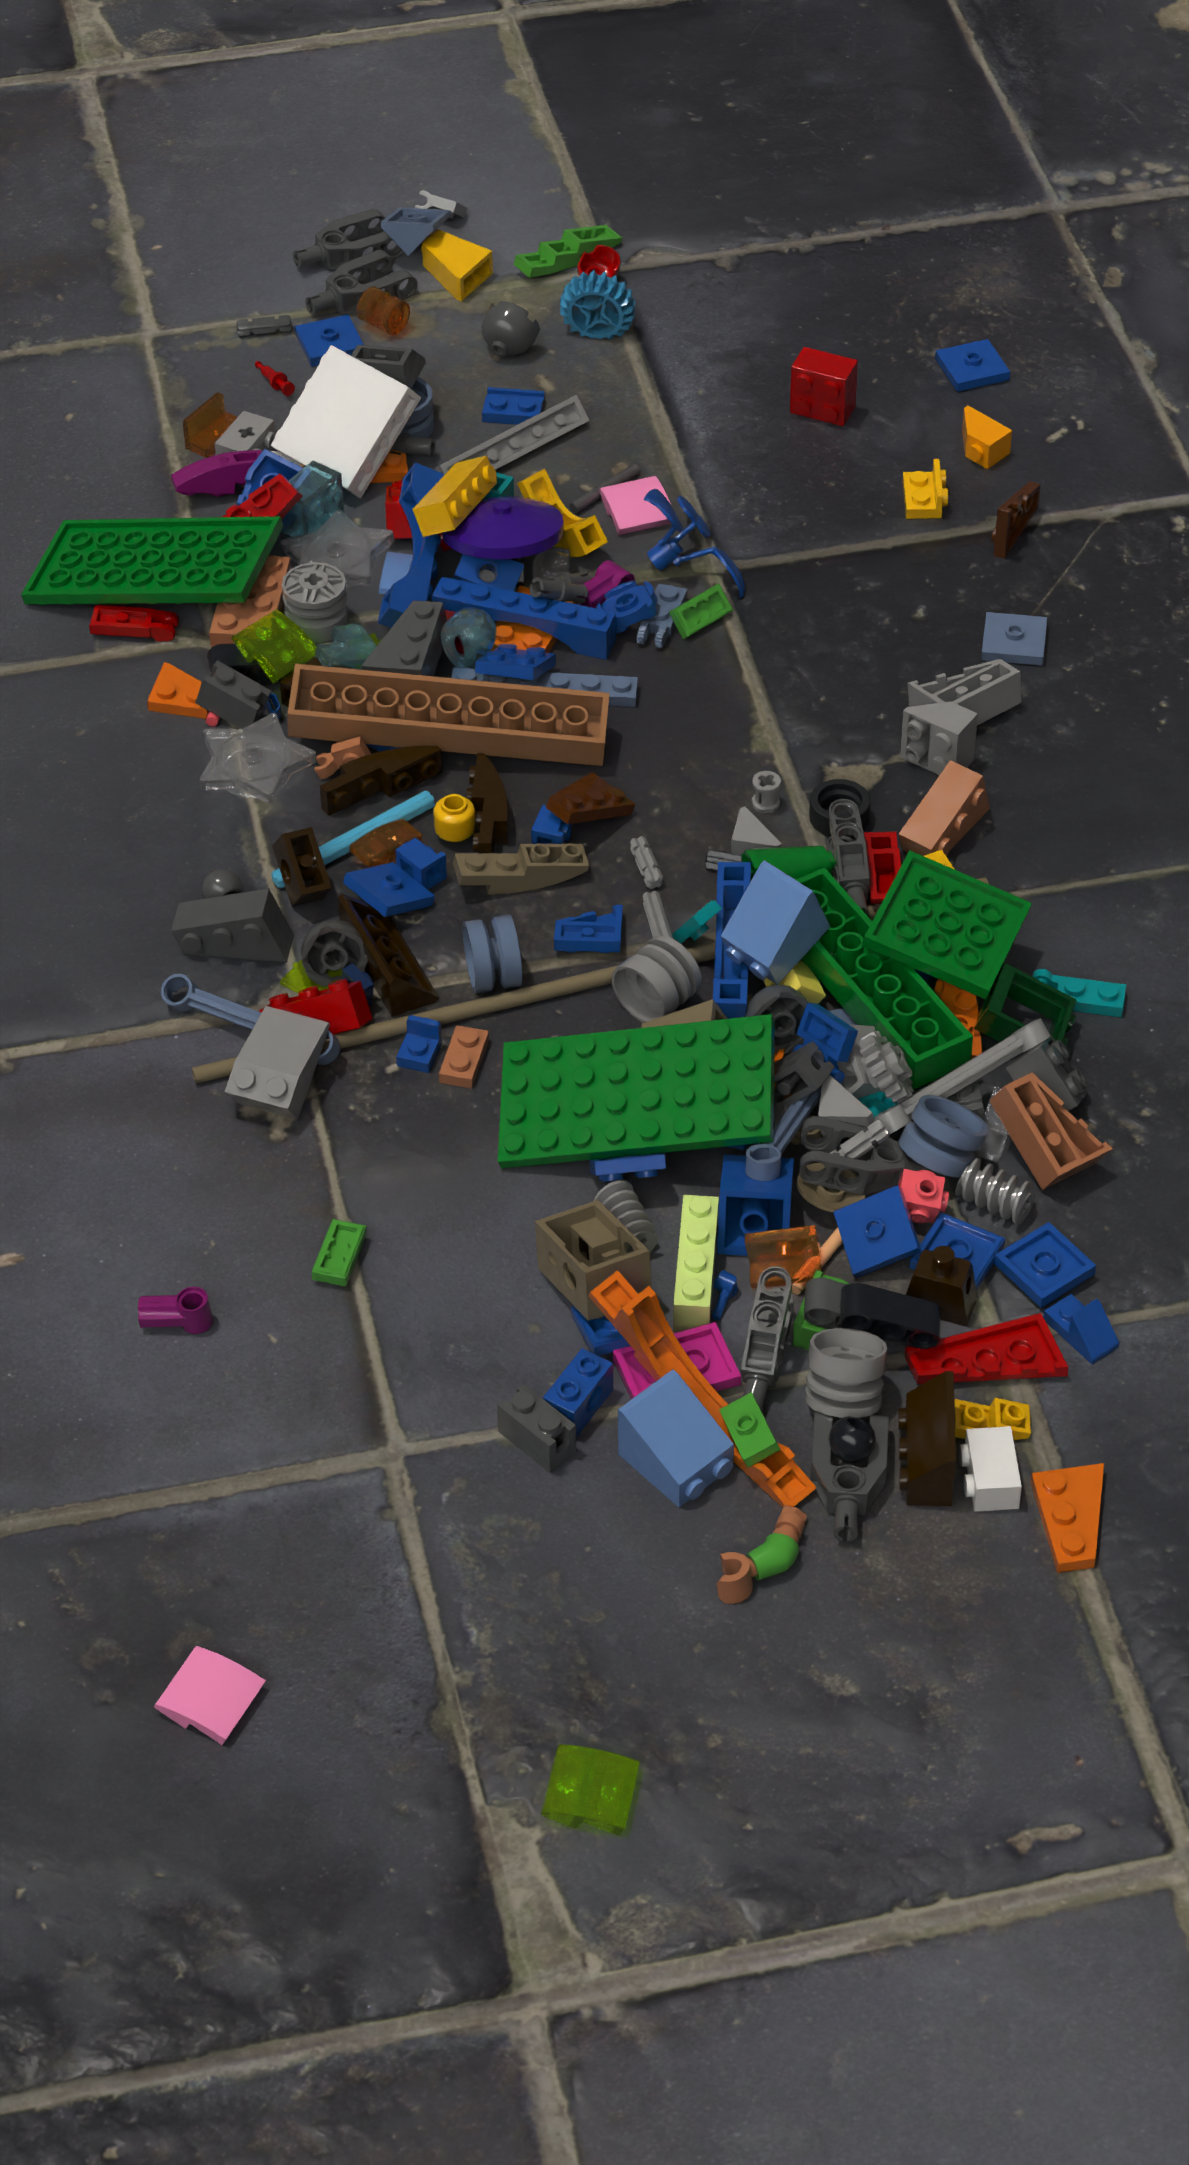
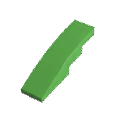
(565, 253)

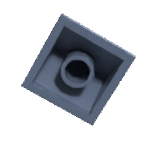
(413, 225)

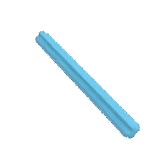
(340, 845)

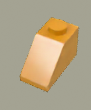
(984, 438)

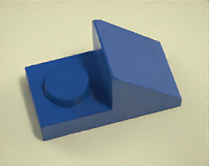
(1083, 1327)

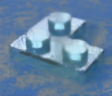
(349, 650)

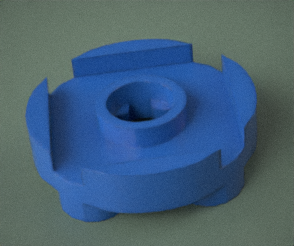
(630, 603)

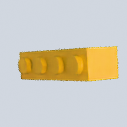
(455, 496)

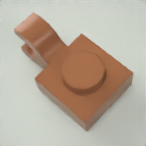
(340, 754)

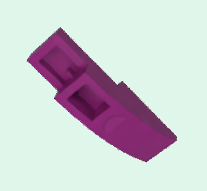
(215, 474)

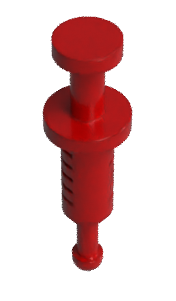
(277, 380)

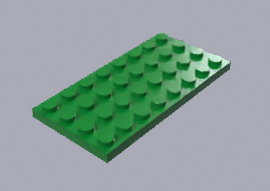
(153, 561)
(637, 1091)

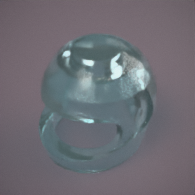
(475, 631)

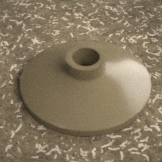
(824, 1197)

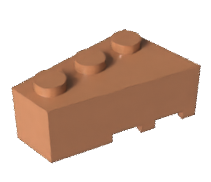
(946, 811)
(1045, 1132)

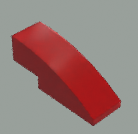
(883, 862)

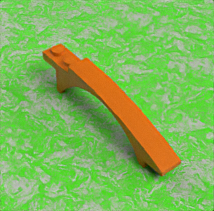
(658, 1351)

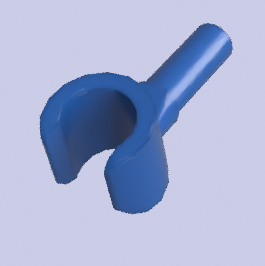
(727, 1285)

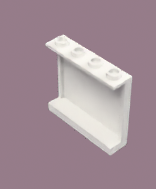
(346, 419)

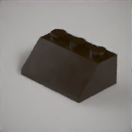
(928, 1443)

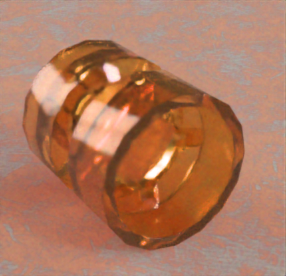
(383, 310)

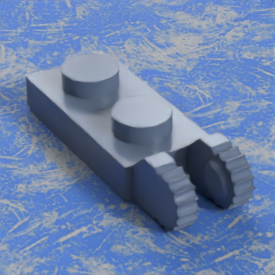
(662, 623)

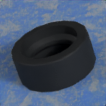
(834, 790)

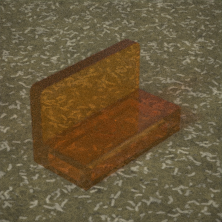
(206, 426)
(790, 1248)

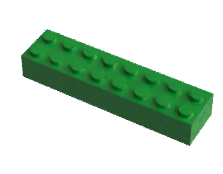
(883, 990)

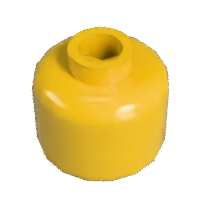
(454, 818)

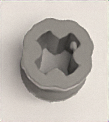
(765, 792)

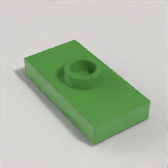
(701, 611)
(339, 1252)
(749, 1429)

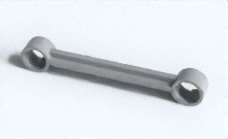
(966, 1074)

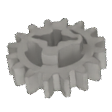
(886, 1066)

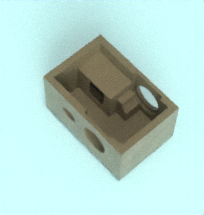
(584, 1249)

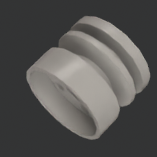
(316, 599)
(656, 979)
(845, 1372)

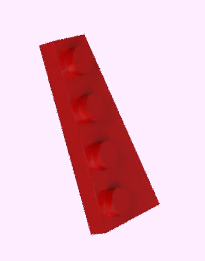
(269, 500)
(996, 1352)

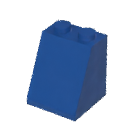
(751, 1204)

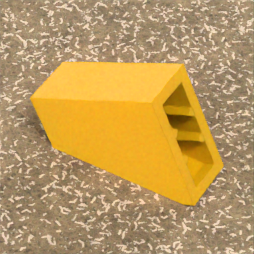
(456, 263)

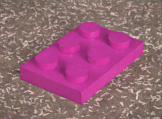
(705, 1349)

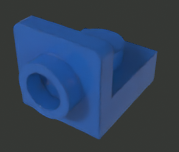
(420, 1044)

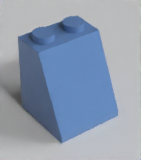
(773, 924)
(673, 1440)

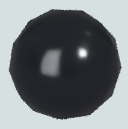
(852, 1439)

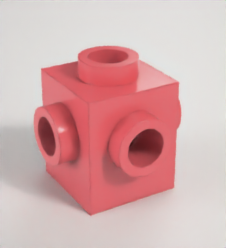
(923, 1194)

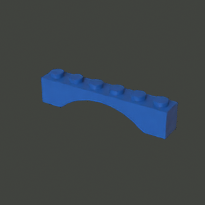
(416, 583)
(580, 627)
(730, 978)

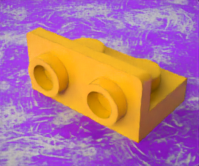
(925, 493)

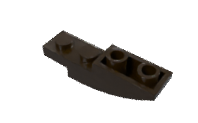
(381, 771)
(489, 804)

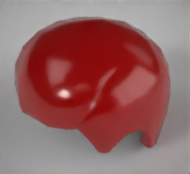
(600, 259)

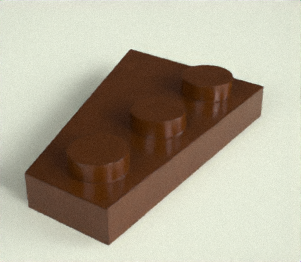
(1014, 517)
(589, 801)

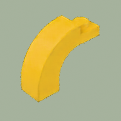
(580, 534)

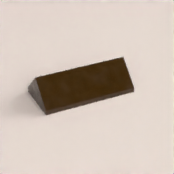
(390, 961)

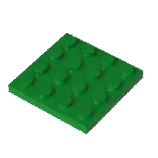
(947, 924)

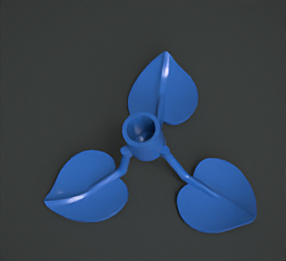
(668, 548)

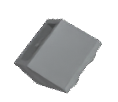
(938, 734)

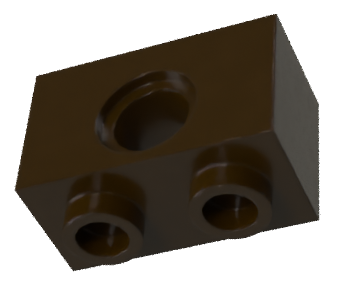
(301, 866)

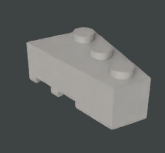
(981, 688)

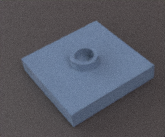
(1014, 638)

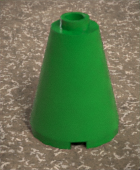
(791, 860)

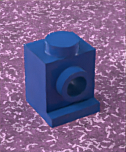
(549, 828)
(422, 863)

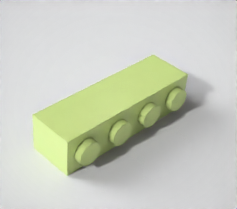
(695, 1262)

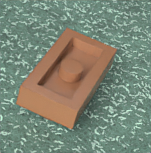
(464, 1056)

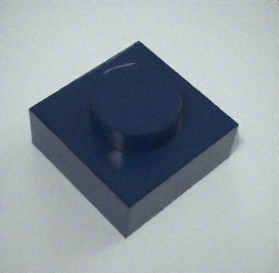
(353, 974)

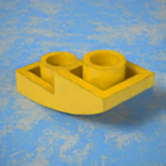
(999, 1414)

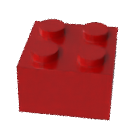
(823, 386)

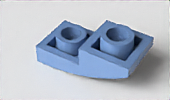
(395, 568)

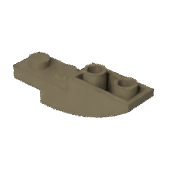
(529, 869)

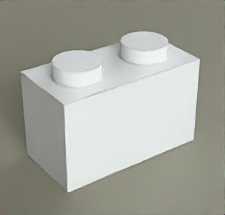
(991, 1469)

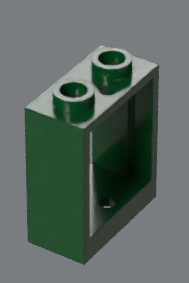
(1030, 993)

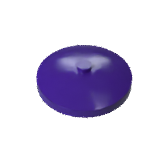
(507, 528)

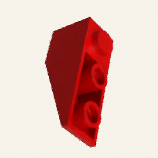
(395, 516)
(340, 1005)

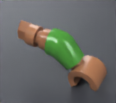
(768, 1559)

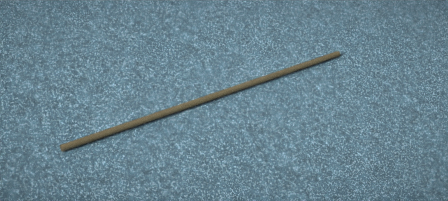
(474, 1007)

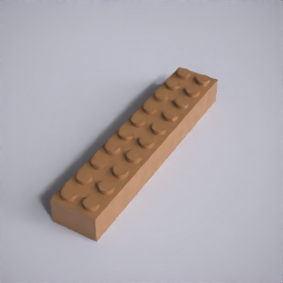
(448, 714)

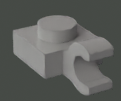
(437, 202)

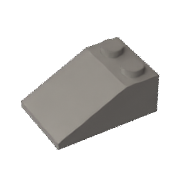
(277, 1062)

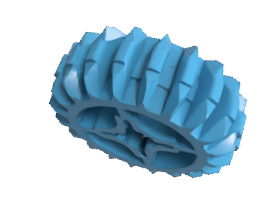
(597, 306)

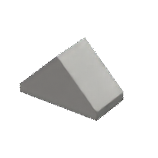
(751, 834)
(841, 1105)

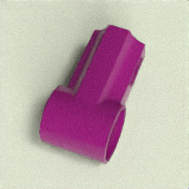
(606, 578)
(186, 1310)

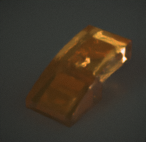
(380, 844)

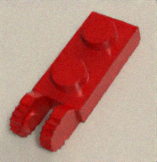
(133, 622)

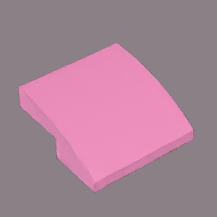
(628, 508)
(209, 1693)

